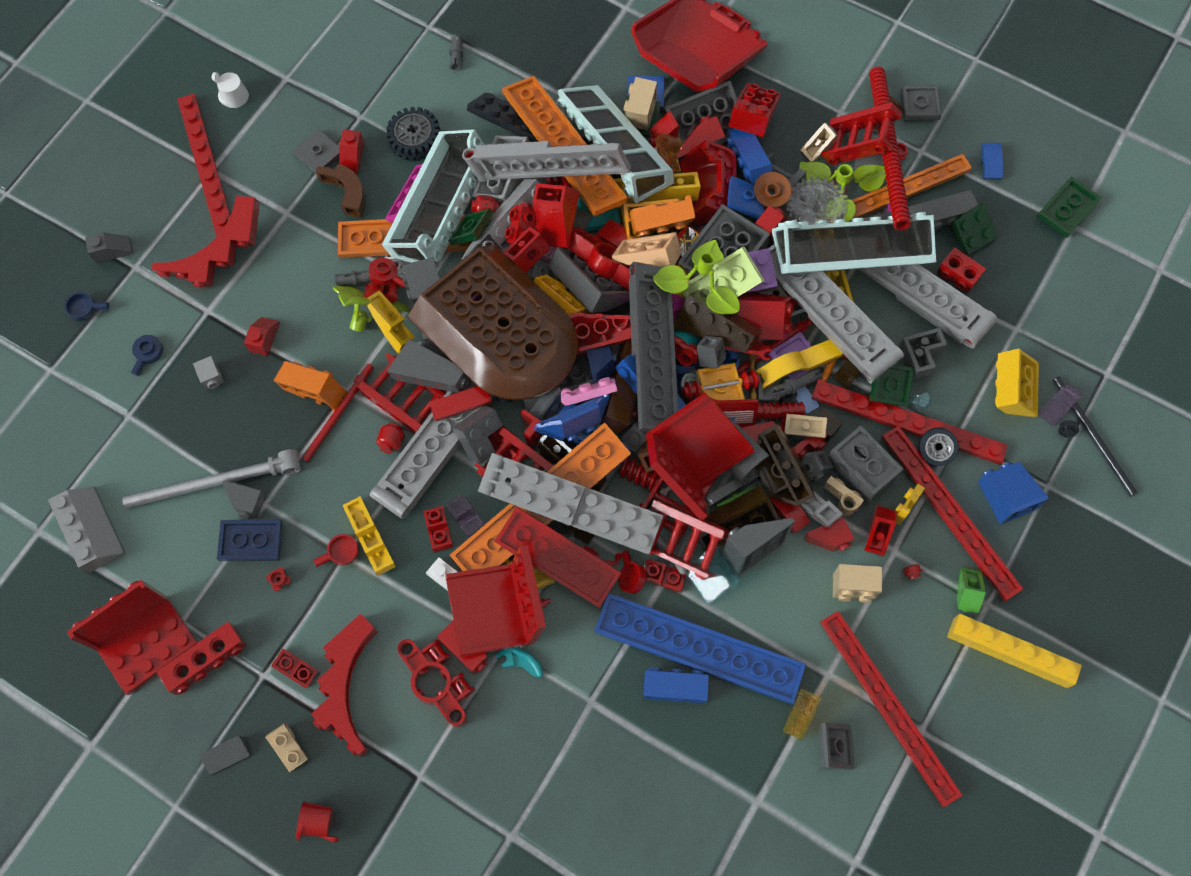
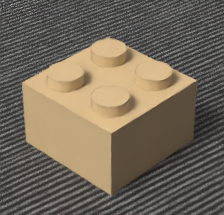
(641, 102)
(857, 583)

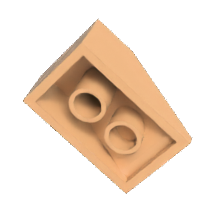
(653, 250)

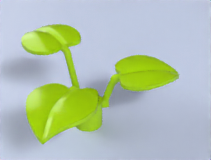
(868, 176)
(673, 279)
(350, 295)

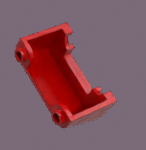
(714, 168)

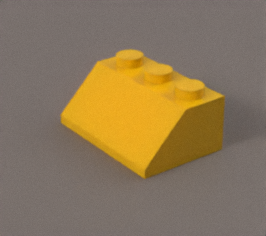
(1017, 383)

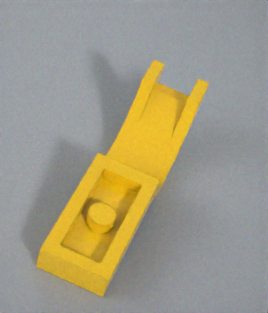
(795, 361)

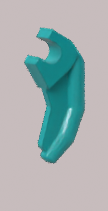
(519, 658)

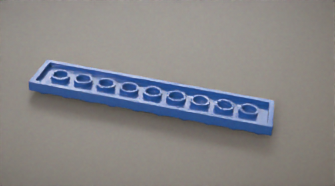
(700, 648)

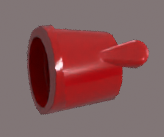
(315, 821)

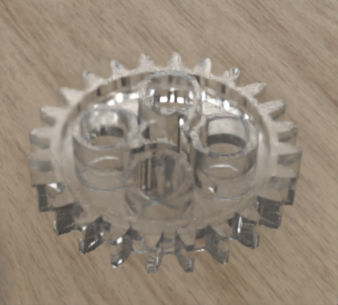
(817, 201)

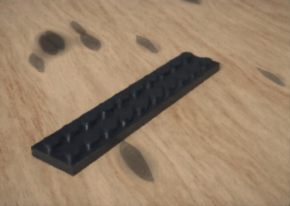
(504, 115)

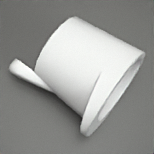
(231, 90)

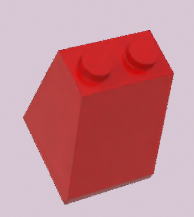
(767, 313)

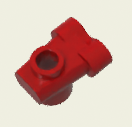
(685, 353)

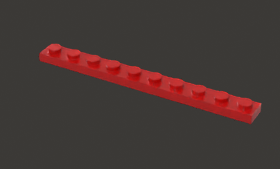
(204, 161)
(907, 420)
(952, 514)
(891, 709)

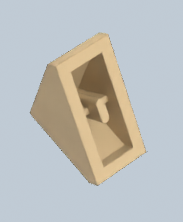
(819, 142)

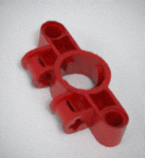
(599, 256)
(420, 662)

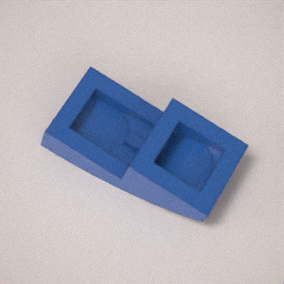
(992, 160)

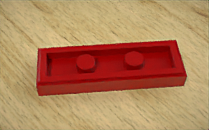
(459, 403)

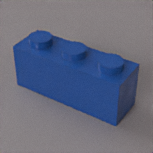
(675, 685)

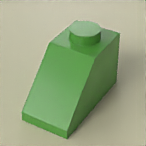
(970, 590)

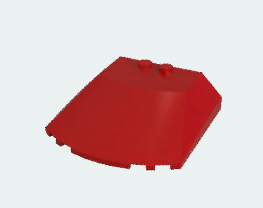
(697, 41)

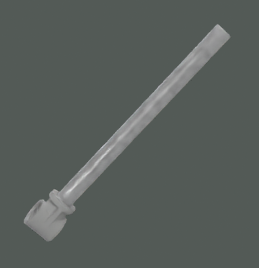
(286, 463)

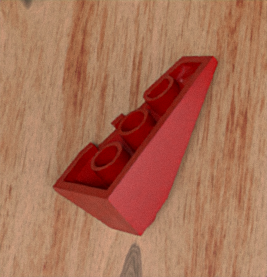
(600, 330)

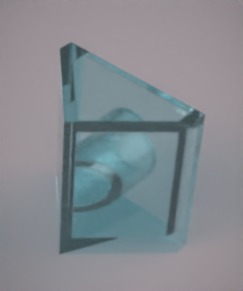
(718, 586)

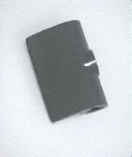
(744, 469)

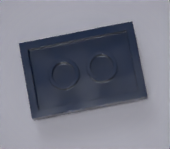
(249, 540)

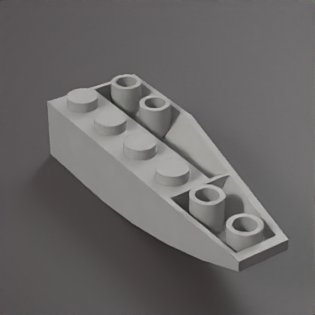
(495, 232)

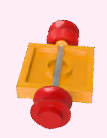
(721, 383)

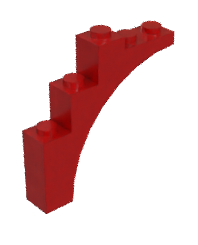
(220, 253)
(335, 710)

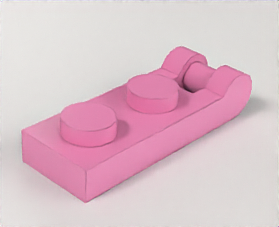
(588, 391)

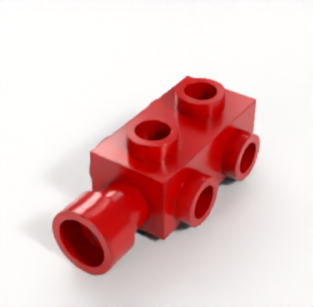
(521, 219)

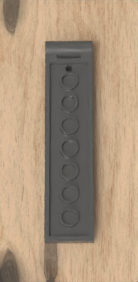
(652, 346)

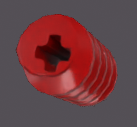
(638, 473)

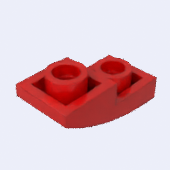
(810, 444)
(791, 511)
(438, 529)
(664, 576)
(294, 668)

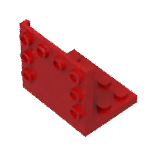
(695, 449)
(496, 606)
(135, 634)

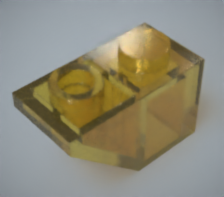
(801, 714)

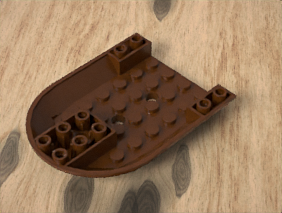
(480, 347)

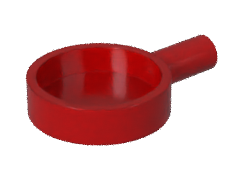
(384, 272)
(341, 550)
(632, 575)

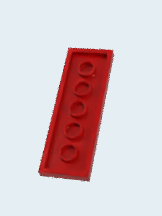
(559, 557)

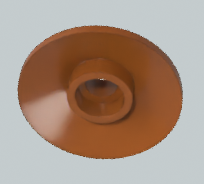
(775, 182)

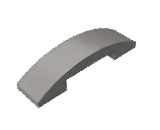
(821, 511)

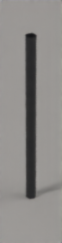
(1099, 443)

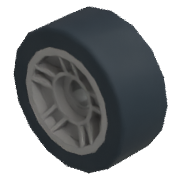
(942, 456)

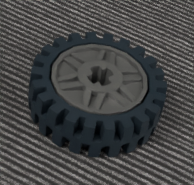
(412, 133)

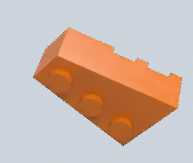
(662, 217)
(310, 383)

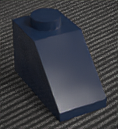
(601, 363)

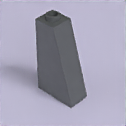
(425, 368)

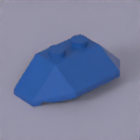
(575, 420)

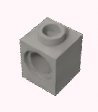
(208, 373)

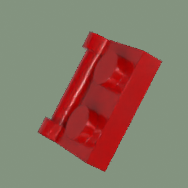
(391, 295)

